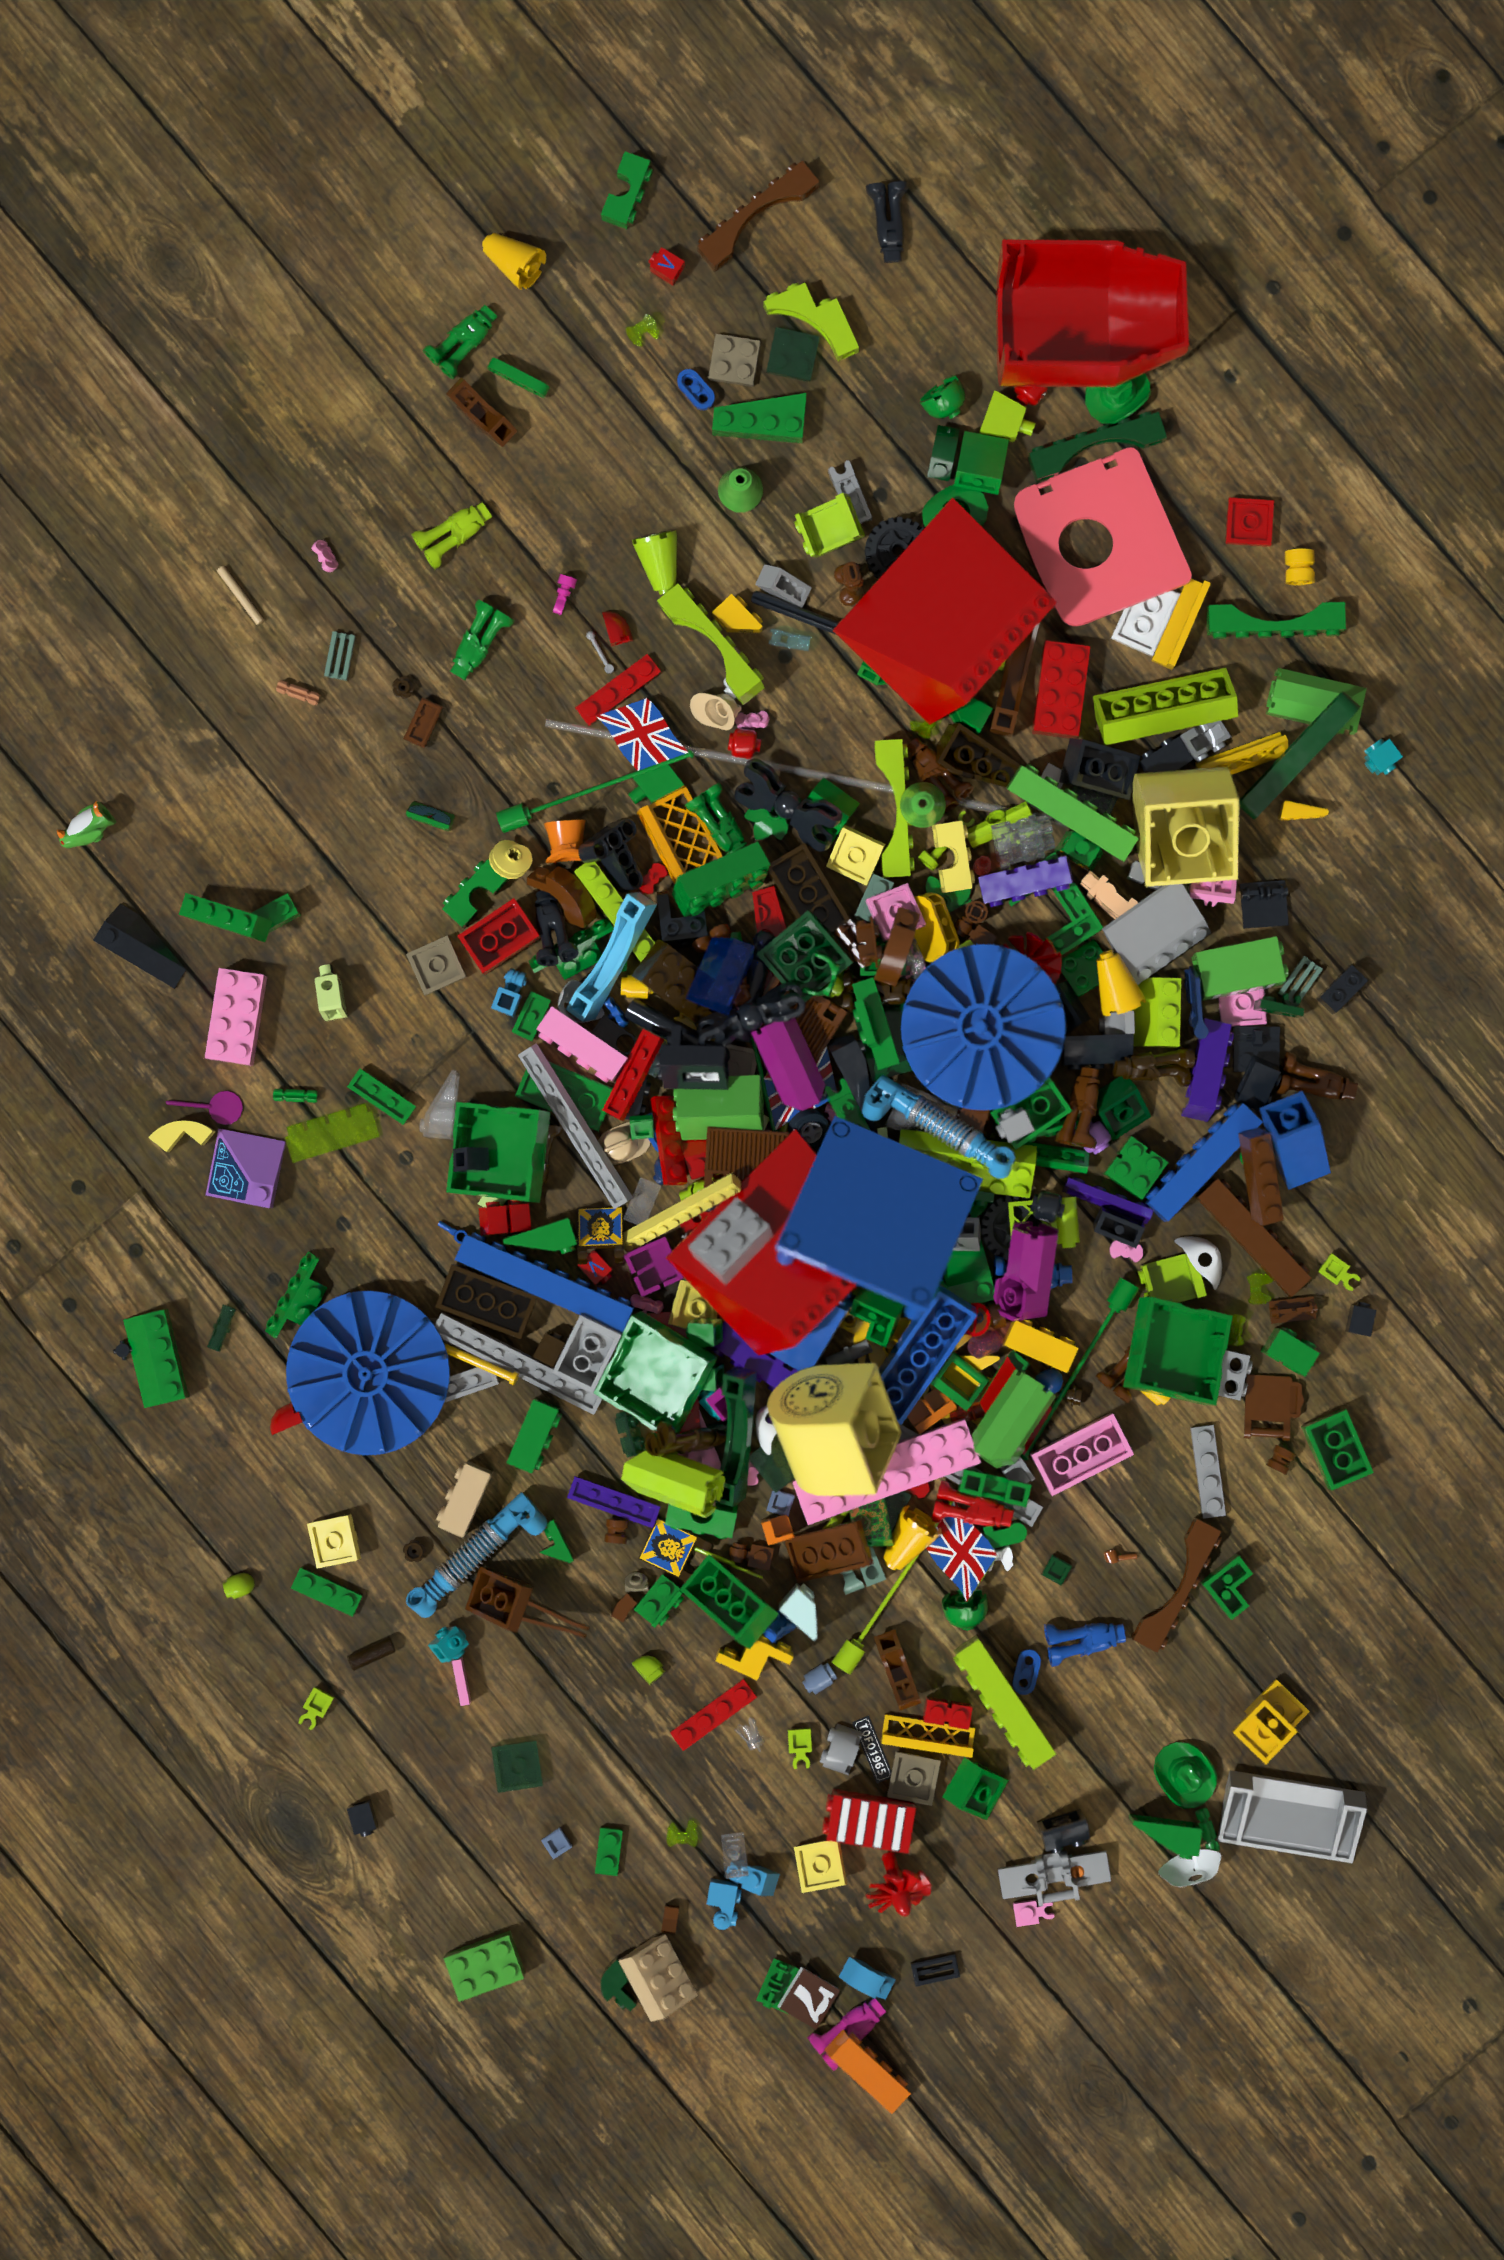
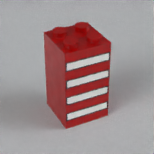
(869, 1821)

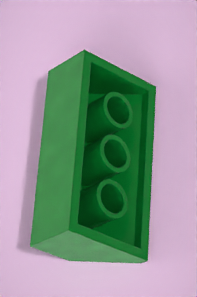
(156, 1358)

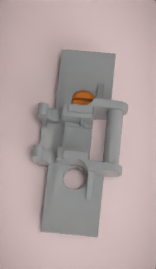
(1051, 1868)

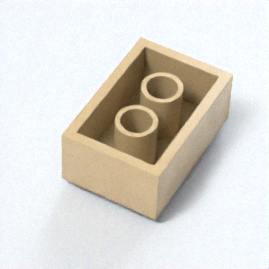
(464, 1498)
(658, 1978)

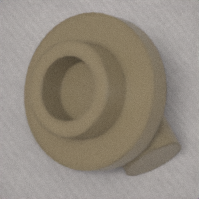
(636, 1582)

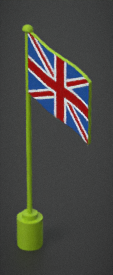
(958, 1552)

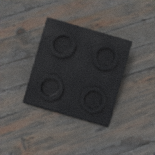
(1264, 904)

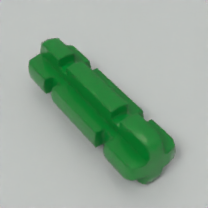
(293, 1095)
(1208, 1831)

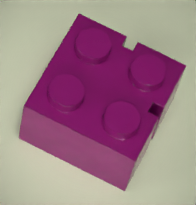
(652, 1266)

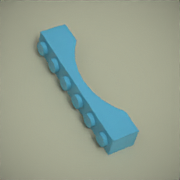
(628, 927)

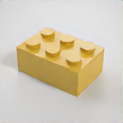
(1040, 1344)

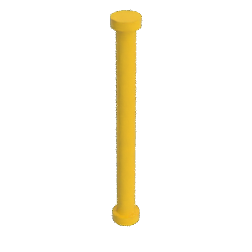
(482, 1364)

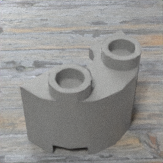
(1205, 738)
(842, 1749)

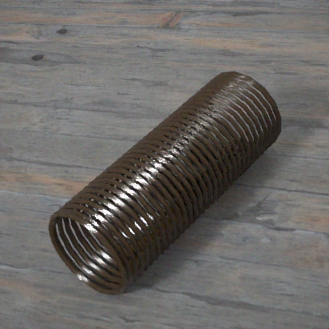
(369, 1658)

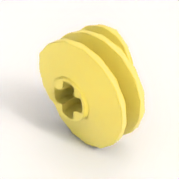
(510, 859)

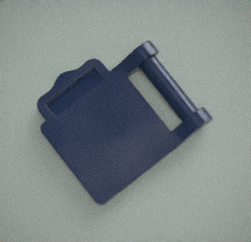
(1193, 996)

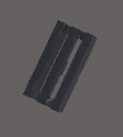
(940, 1959)

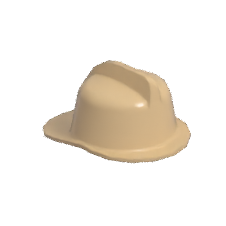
(715, 710)
(620, 1146)

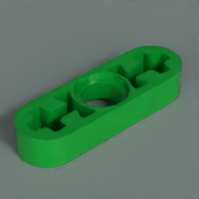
(518, 377)

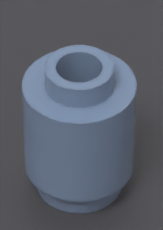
(819, 1678)

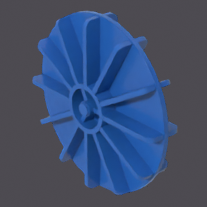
(983, 1027)
(368, 1373)

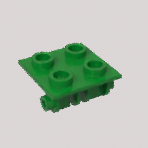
(1081, 968)
(776, 1983)

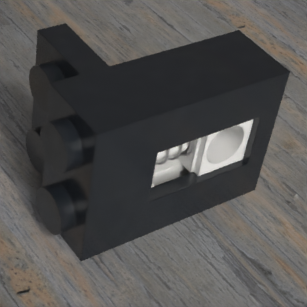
(691, 1065)

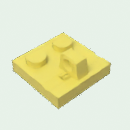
(855, 855)
(688, 1306)
(334, 1541)
(820, 1866)

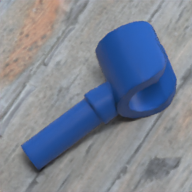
(452, 1231)

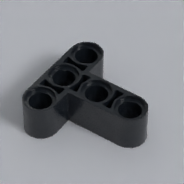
(611, 848)

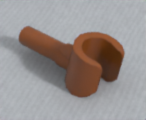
(1112, 1557)

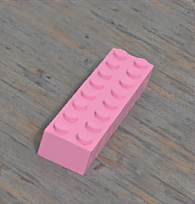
(912, 1464)

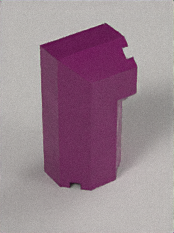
(790, 1064)
(1027, 1283)

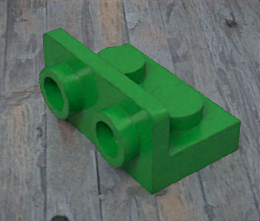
(659, 1601)

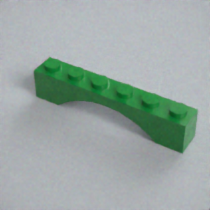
(1228, 620)
(971, 715)

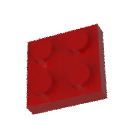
(1249, 522)

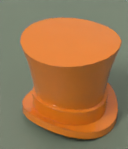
(565, 840)

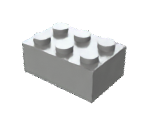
(731, 1241)

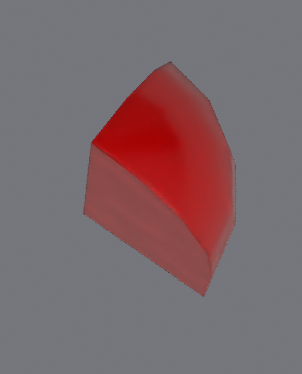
(617, 628)
(284, 1418)

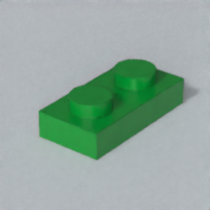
(531, 1016)
(608, 1851)

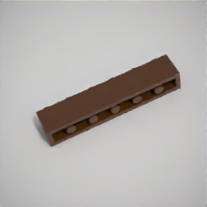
(1253, 1237)

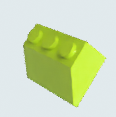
(1159, 1017)

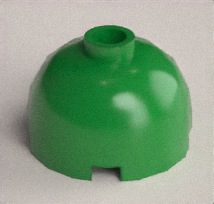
(944, 399)
(963, 1613)

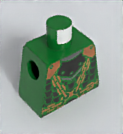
(875, 1522)

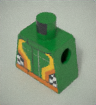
(1079, 850)

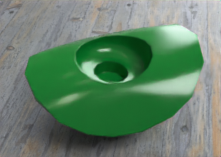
(1116, 403)
(971, 500)
(1185, 1774)

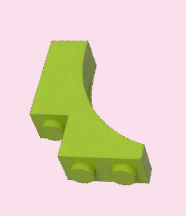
(826, 318)

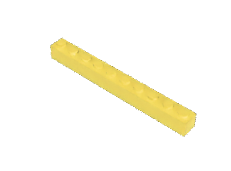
(681, 1212)

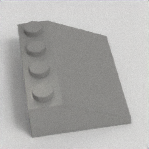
(1156, 930)

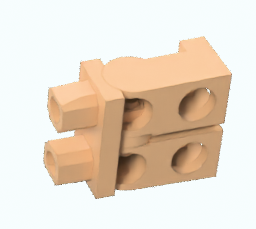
(1106, 895)

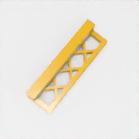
(1180, 623)
(1248, 755)
(926, 1744)

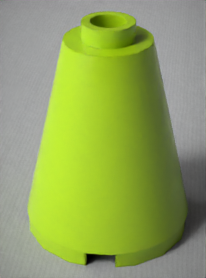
(659, 559)

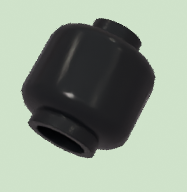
(1047, 1206)

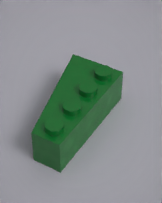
(764, 419)

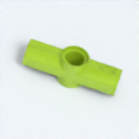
(982, 832)

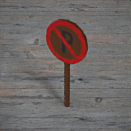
(982, 1321)

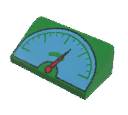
(430, 816)

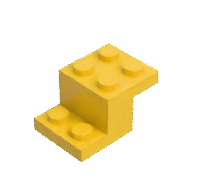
(753, 1660)
(1270, 1721)

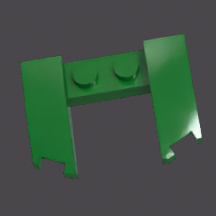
(1084, 920)

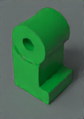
(1005, 1536)

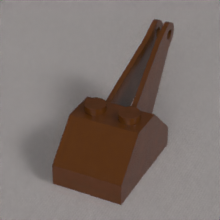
(505, 1600)

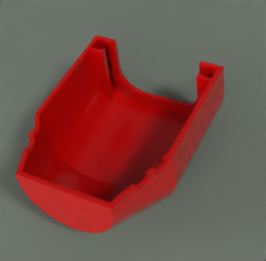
(1086, 313)

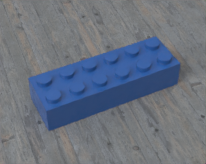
(1202, 1163)
(924, 1350)

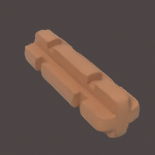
(298, 692)

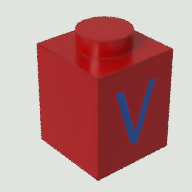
(666, 265)
(597, 1268)

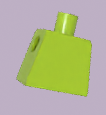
(1005, 419)

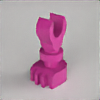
(566, 583)

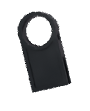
(610, 1032)

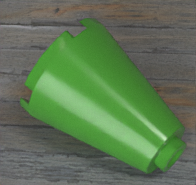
(740, 489)
(920, 816)

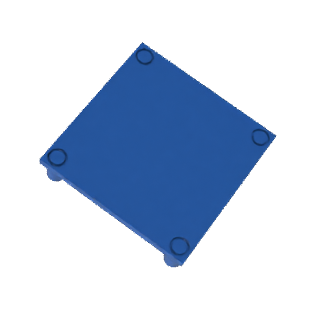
(879, 1215)

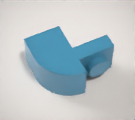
(866, 1979)

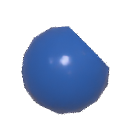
(1051, 1379)

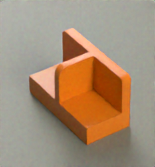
(930, 1410)
(777, 1529)

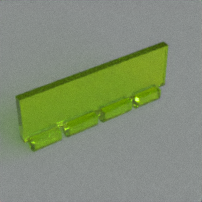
(324, 1137)

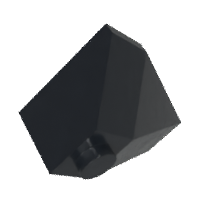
(136, 942)
(853, 1066)

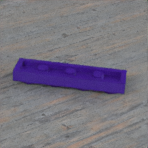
(1099, 1196)
(613, 1502)

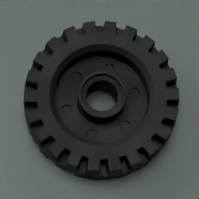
(885, 537)
(996, 1223)

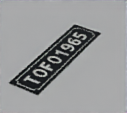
(873, 1749)

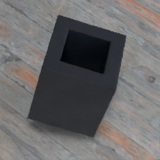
(471, 1159)
(1361, 1319)
(362, 1818)

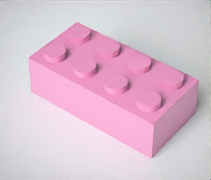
(235, 1017)
(582, 1044)
(1081, 1454)

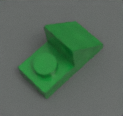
(560, 1549)

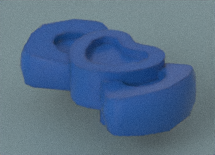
(616, 1012)

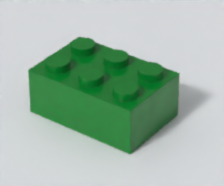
(534, 1436)
(1337, 1449)

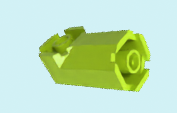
(675, 1481)

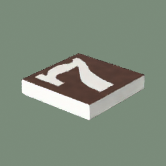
(808, 1998)

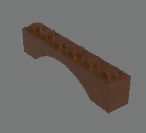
(792, 187)
(1012, 687)
(1154, 1627)

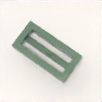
(343, 637)
(1311, 965)

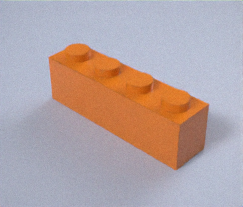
(867, 2071)

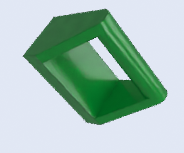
(953, 1391)

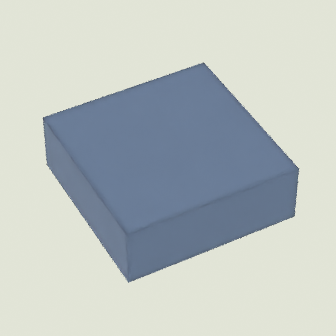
(780, 1503)
(556, 1843)

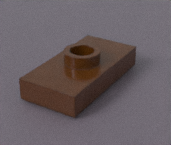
(423, 723)

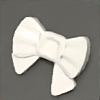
(1005, 1556)

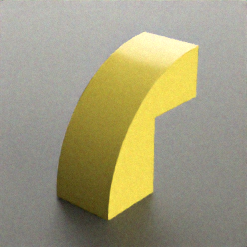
(171, 1133)

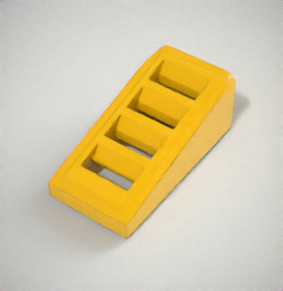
(1294, 811)

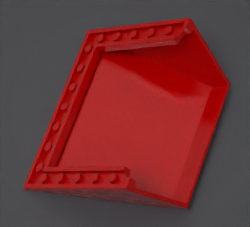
(945, 614)
(767, 1301)

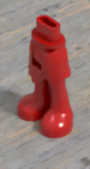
(982, 1510)

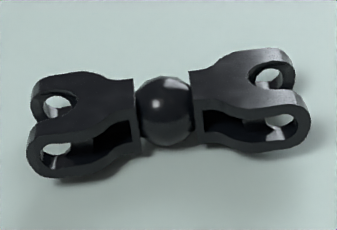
(806, 815)
(750, 1016)

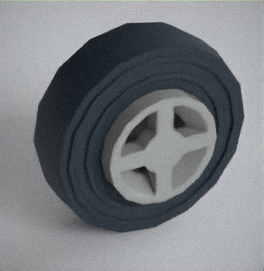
(814, 1122)

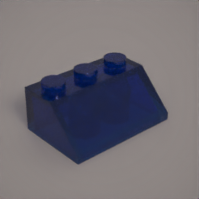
(721, 974)

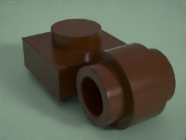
(977, 936)
(758, 1556)

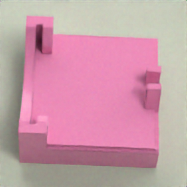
(1214, 891)

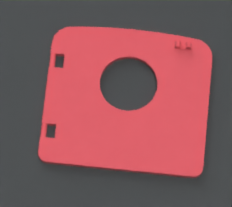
(1144, 550)

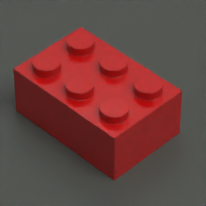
(499, 936)

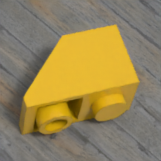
(735, 617)

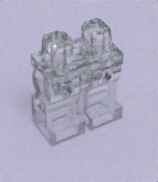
(1022, 840)

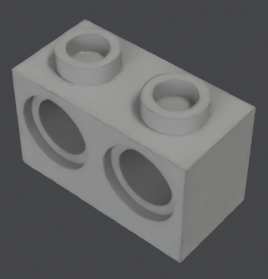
(1237, 1376)

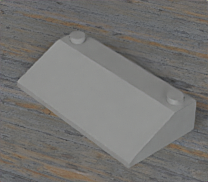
(1292, 1816)

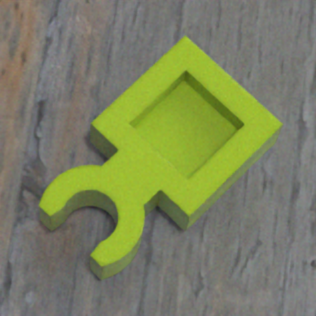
(1336, 1270)
(317, 1705)
(800, 1743)

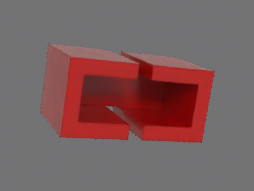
(504, 1219)
(937, 1713)

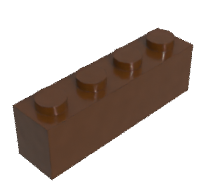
(1261, 1176)

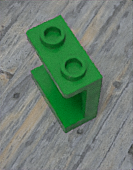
(981, 462)

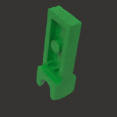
(845, 1104)

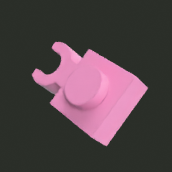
(1028, 1912)

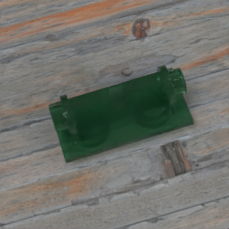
(634, 1442)

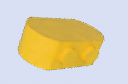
(938, 934)

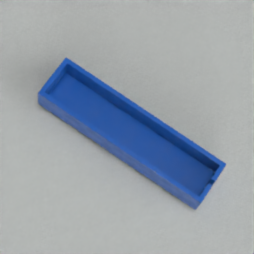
(544, 1283)

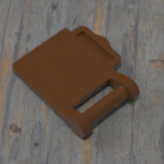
(1273, 1401)

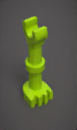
(930, 860)

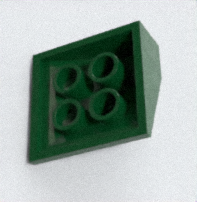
(793, 954)

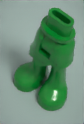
(469, 333)
(472, 649)
(725, 831)

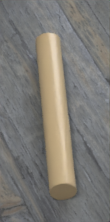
(240, 595)

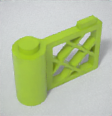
(1067, 1225)

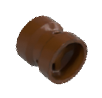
(976, 911)
(1280, 1459)
(613, 1526)

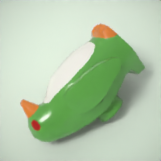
(86, 826)

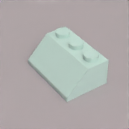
(800, 1609)

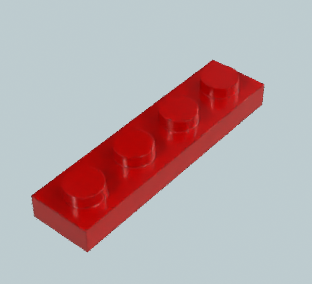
(618, 689)
(633, 1075)
(668, 1141)
(713, 1714)

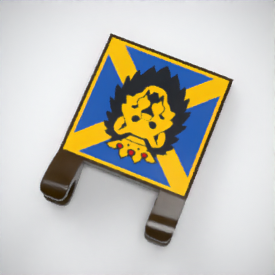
(600, 1229)
(671, 1549)

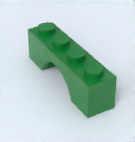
(225, 917)

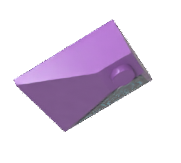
(245, 1168)

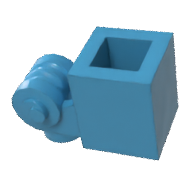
(508, 998)
(760, 1881)
(723, 1895)

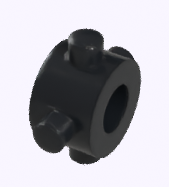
(122, 1350)

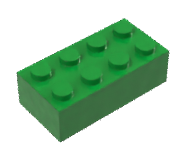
(721, 880)
(729, 1601)

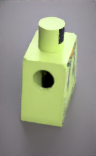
(330, 1002)

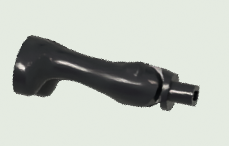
(891, 232)
(550, 917)

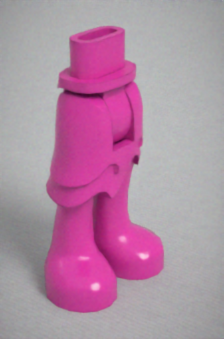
(858, 2020)

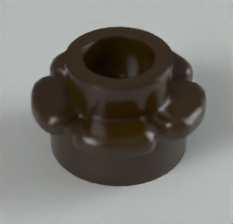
(409, 687)
(1074, 1395)
(409, 1555)

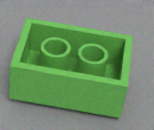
(484, 1966)

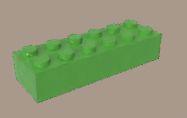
(1072, 813)

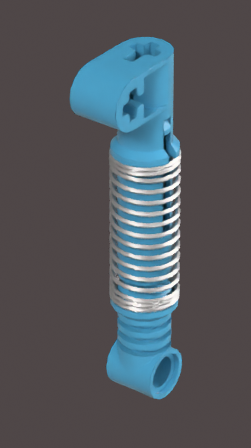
(936, 1121)
(492, 1533)

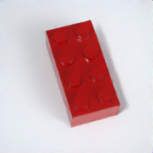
(1061, 689)

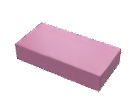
(461, 1681)

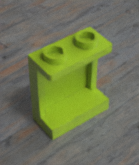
(829, 526)
(1172, 1279)

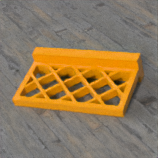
(662, 842)

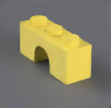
(958, 875)

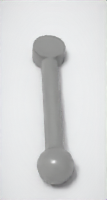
(608, 667)

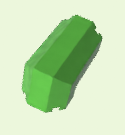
(1305, 696)
(1011, 1420)

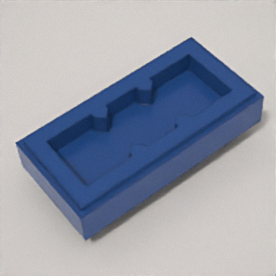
(779, 1627)

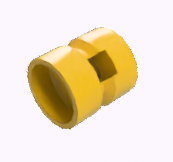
(1300, 571)

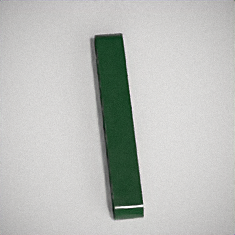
(1298, 755)

